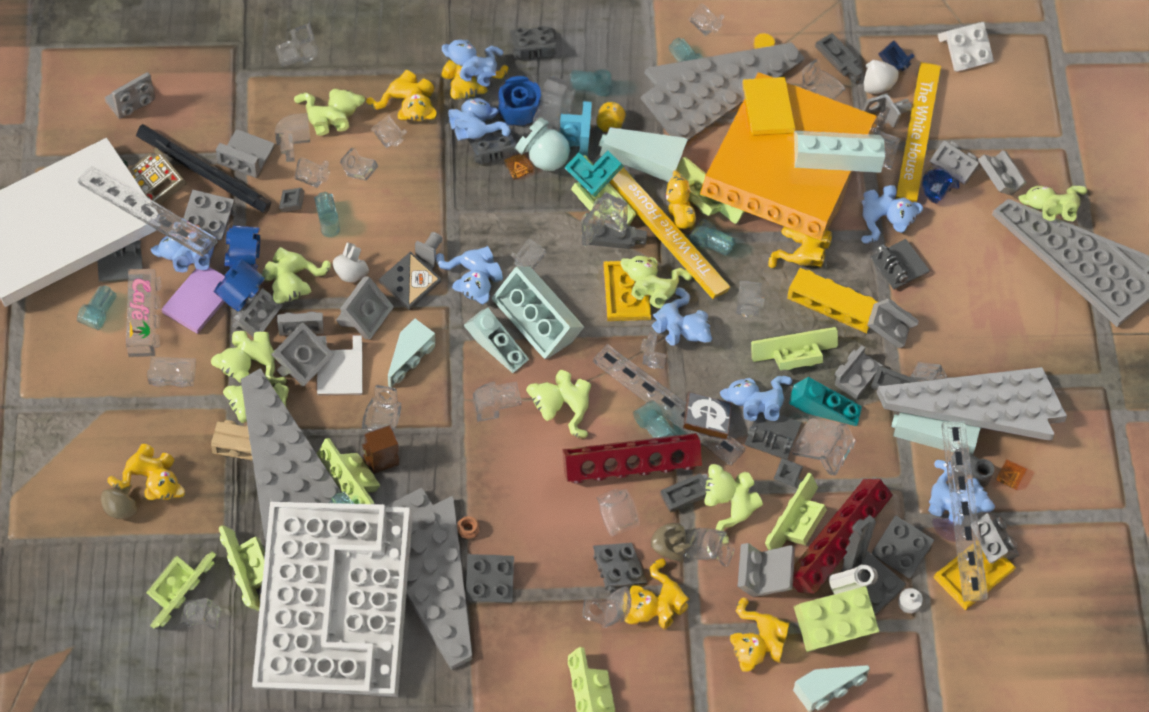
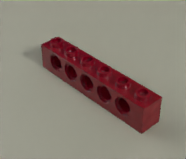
(598, 454)
(831, 543)

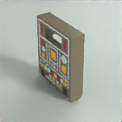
(154, 172)

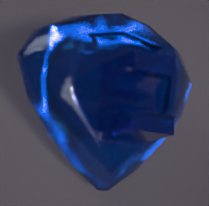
(937, 183)

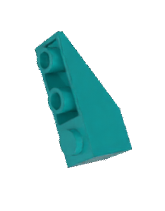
(824, 402)

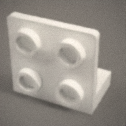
(968, 46)

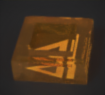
(518, 166)
(1011, 474)

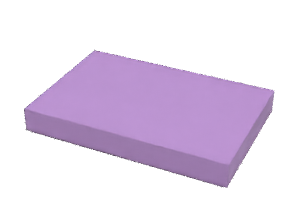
(195, 300)

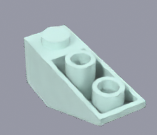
(496, 340)
(412, 345)
(825, 684)

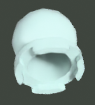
(546, 147)

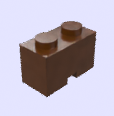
(380, 449)

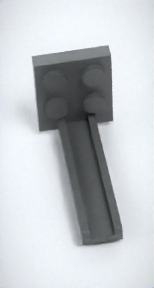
(887, 584)

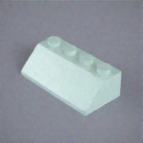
(839, 151)
(537, 311)

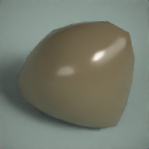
(118, 503)
(670, 541)

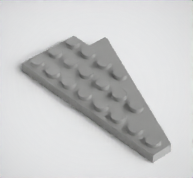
(703, 90)
(1097, 268)
(1001, 401)
(281, 455)
(436, 575)

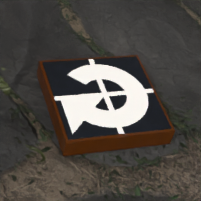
(707, 415)

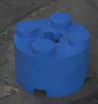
(519, 100)
(244, 244)
(239, 284)

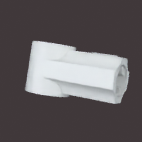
(851, 579)

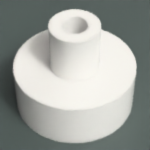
(910, 600)

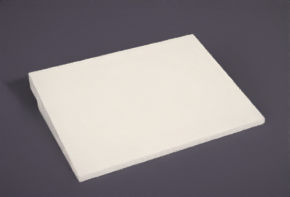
(60, 227)
(333, 598)

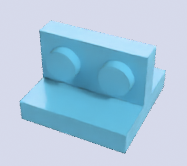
(577, 128)

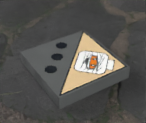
(409, 280)

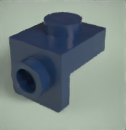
(896, 56)

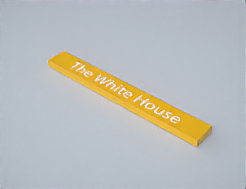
(918, 132)
(669, 234)

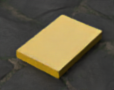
(768, 106)
(619, 301)
(950, 579)

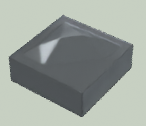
(291, 199)
(788, 472)

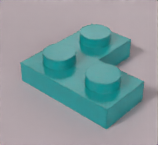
(594, 176)

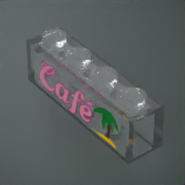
(142, 313)

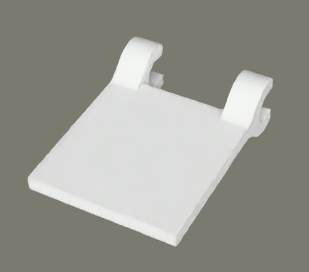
(342, 372)

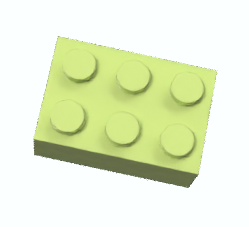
(836, 618)

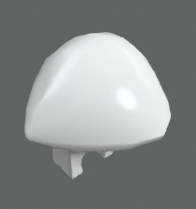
(879, 77)
(349, 266)

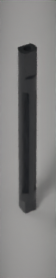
(203, 168)

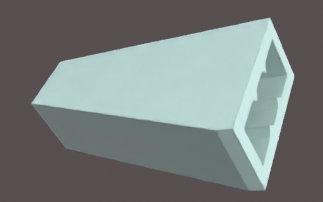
(644, 151)
(927, 430)

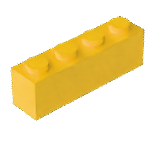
(831, 299)

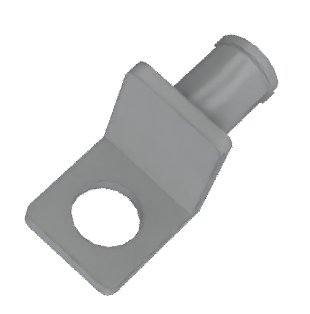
(885, 101)
(427, 251)

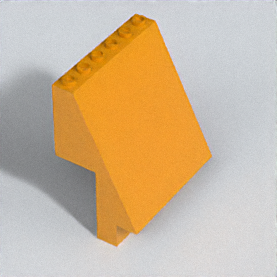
(761, 173)

